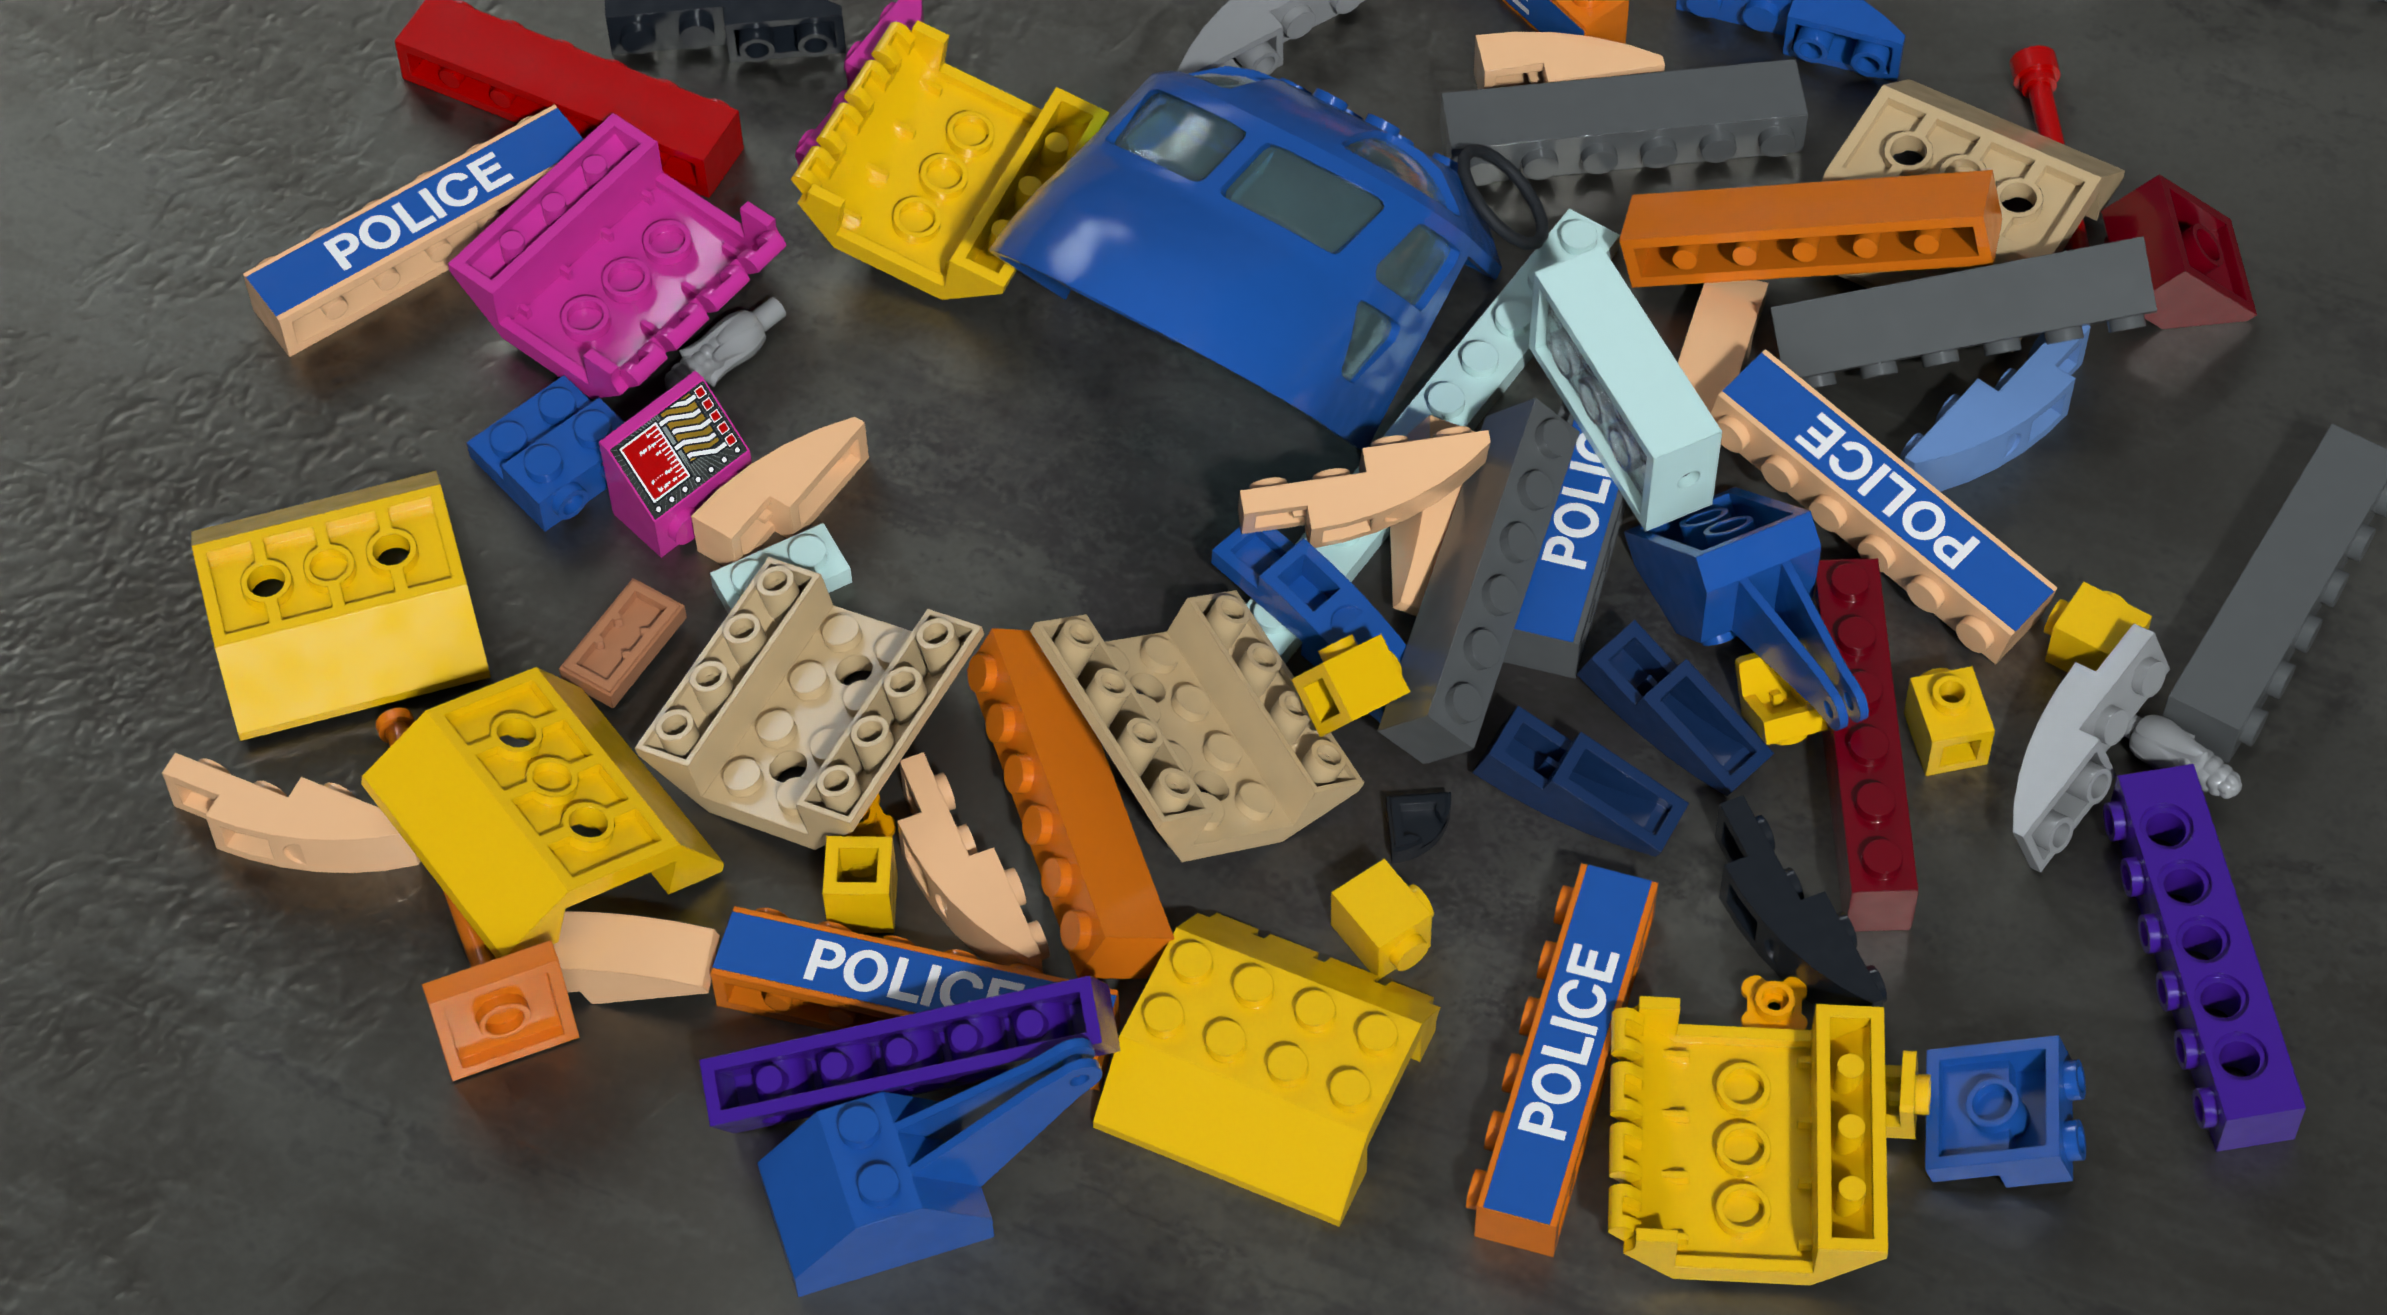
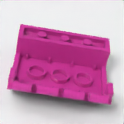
(610, 262)

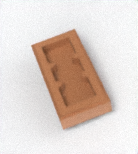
(623, 642)

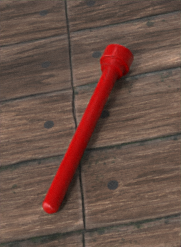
(2036, 75)

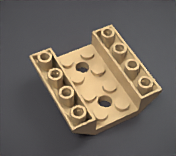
(1963, 138)
(776, 700)
(1210, 719)

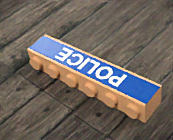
(403, 236)
(1881, 507)

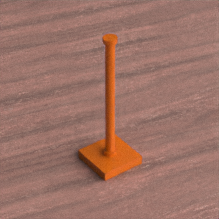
(500, 1004)

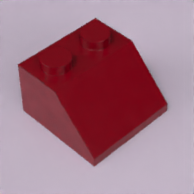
(2189, 254)

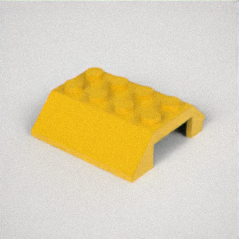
(934, 165)
(1263, 1063)
(1749, 1145)

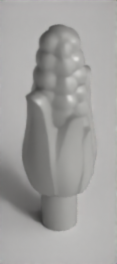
(727, 344)
(2165, 745)

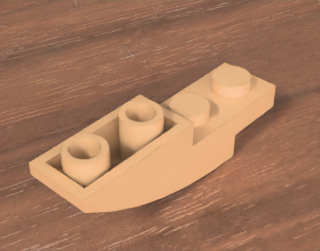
(1392, 485)
(308, 831)
(960, 884)

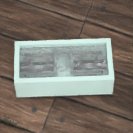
(1624, 388)

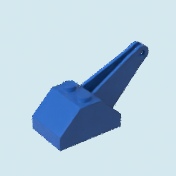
(1751, 575)
(906, 1173)

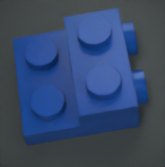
(548, 452)
(2004, 1112)

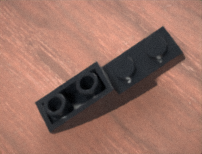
(748, 27)
(1786, 930)

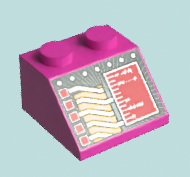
(671, 463)

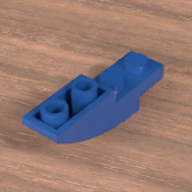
(1818, 31)
(1302, 592)

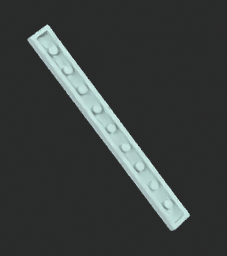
(1466, 382)

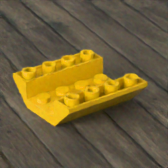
(343, 623)
(501, 816)

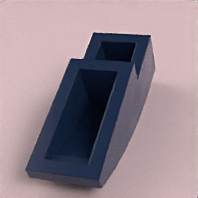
(1675, 710)
(1580, 784)

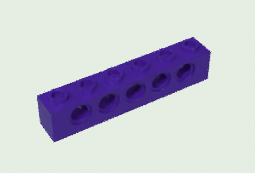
(2173, 808)
(904, 1054)

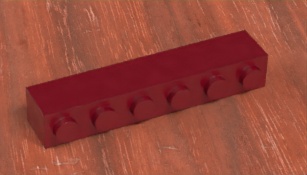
(1866, 757)

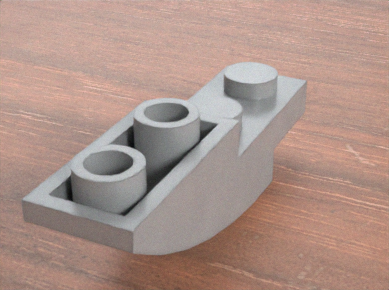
(1254, 31)
(2067, 755)

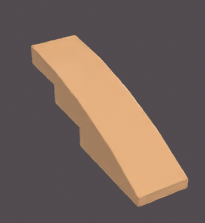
(1721, 335)

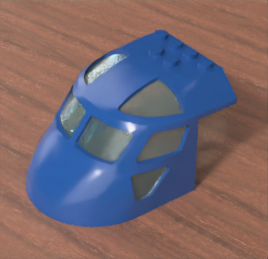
(1260, 236)

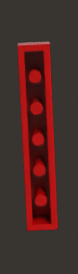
(522, 72)

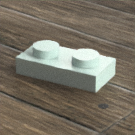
(809, 550)

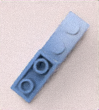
(1998, 423)

